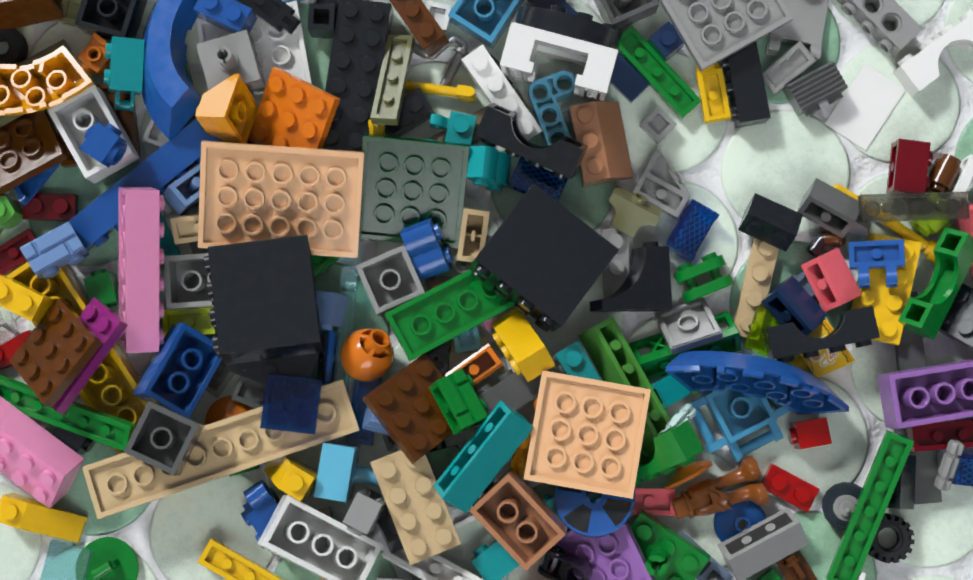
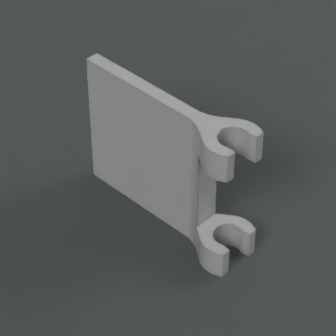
(806, 27)

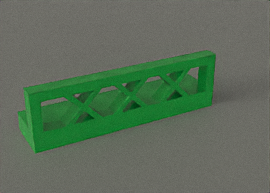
(655, 363)

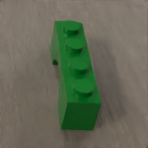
(953, 259)
(672, 447)

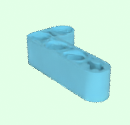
(550, 104)

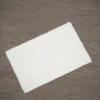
(865, 106)

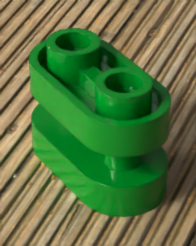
(709, 263)

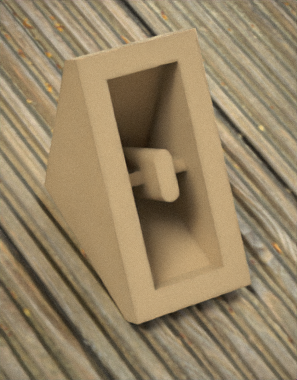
(472, 234)

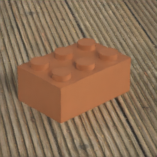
(518, 519)

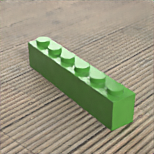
(619, 365)

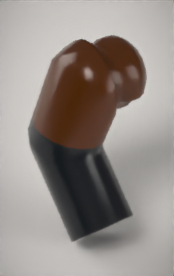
(824, 239)

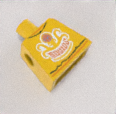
(826, 361)

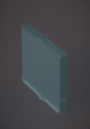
(66, 561)

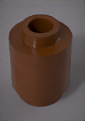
(944, 173)

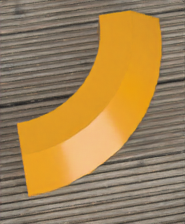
(41, 84)

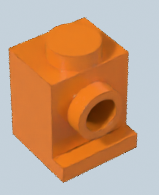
(97, 65)

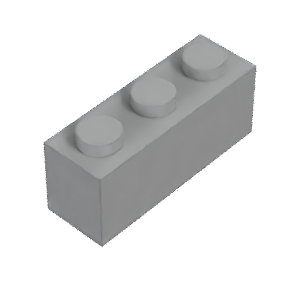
(763, 544)

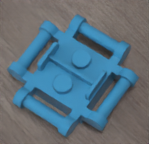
(736, 418)

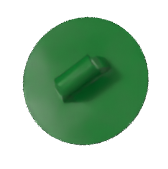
(112, 560)

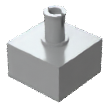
(231, 56)

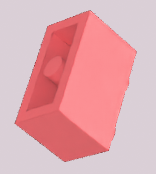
(831, 280)

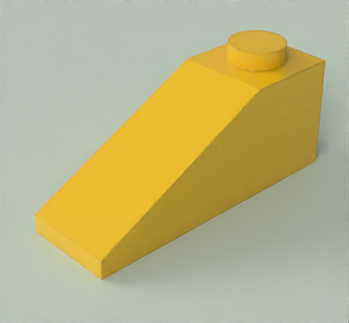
(36, 517)

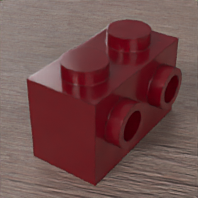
(909, 167)

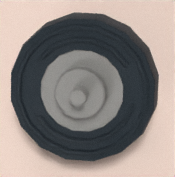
(839, 503)

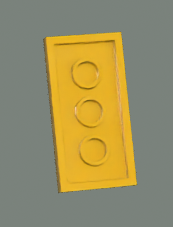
(889, 302)

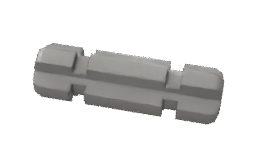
(949, 465)

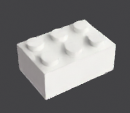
(73, 121)

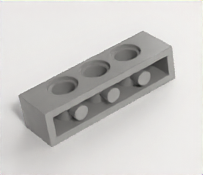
(889, 11)

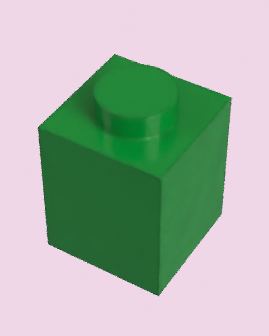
(103, 286)

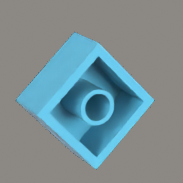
(340, 471)

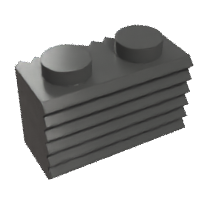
(815, 89)

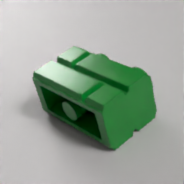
(459, 401)

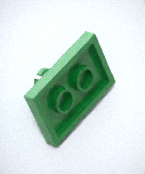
(666, 551)

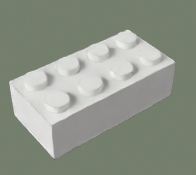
(318, 542)

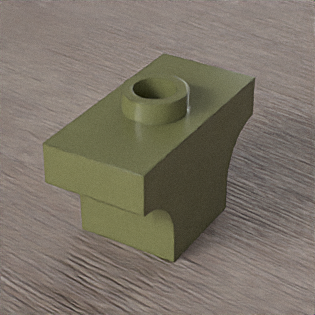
(632, 211)

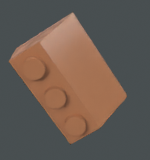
(602, 130)

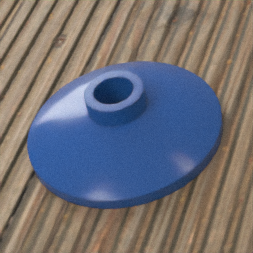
(727, 522)

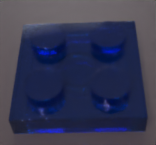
(291, 404)

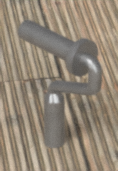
(455, 63)

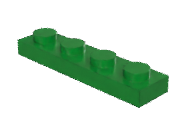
(657, 73)

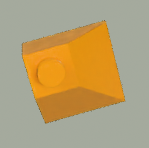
(228, 110)

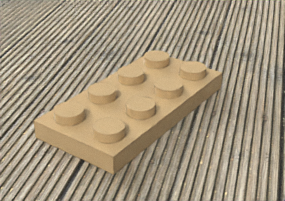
(415, 506)

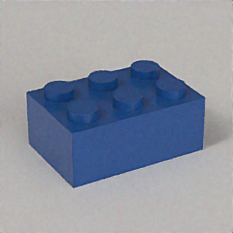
(179, 370)

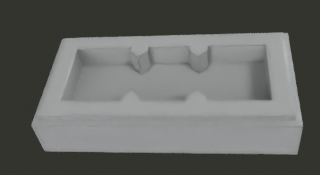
(788, 67)

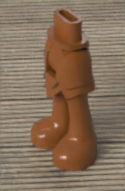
(706, 498)

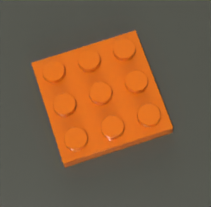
(293, 113)

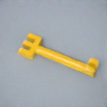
(462, 92)

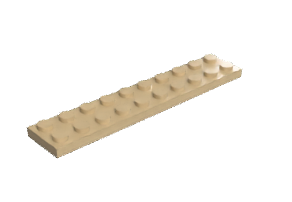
(220, 451)

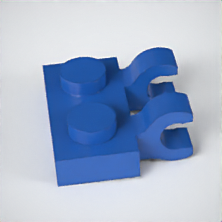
(877, 255)

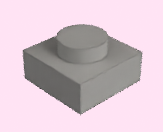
(658, 125)

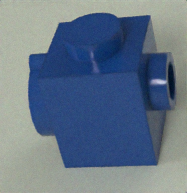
(104, 144)

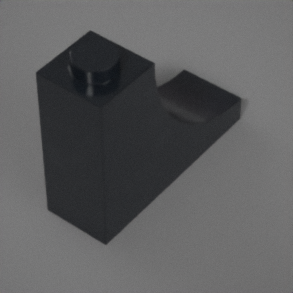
(646, 285)

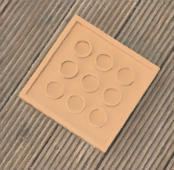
(587, 434)

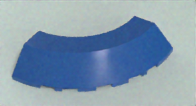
(165, 83)
(757, 378)

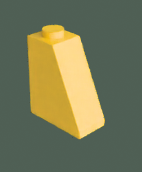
(292, 476)

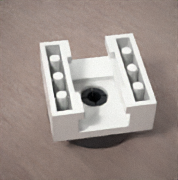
(565, 38)

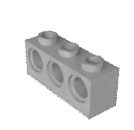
(364, 512)

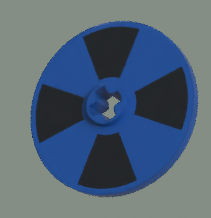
(591, 518)

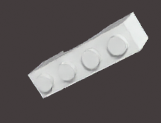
(923, 69)

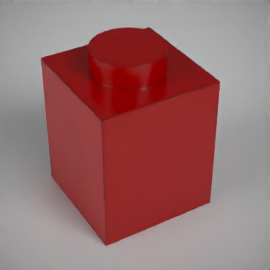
(809, 433)

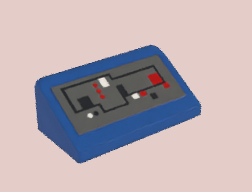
(327, 358)

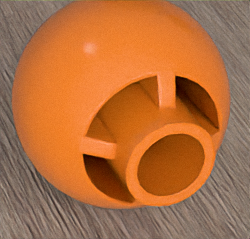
(367, 354)

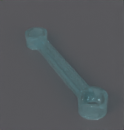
(349, 287)

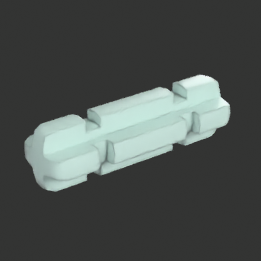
(684, 413)

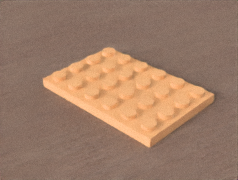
(280, 193)

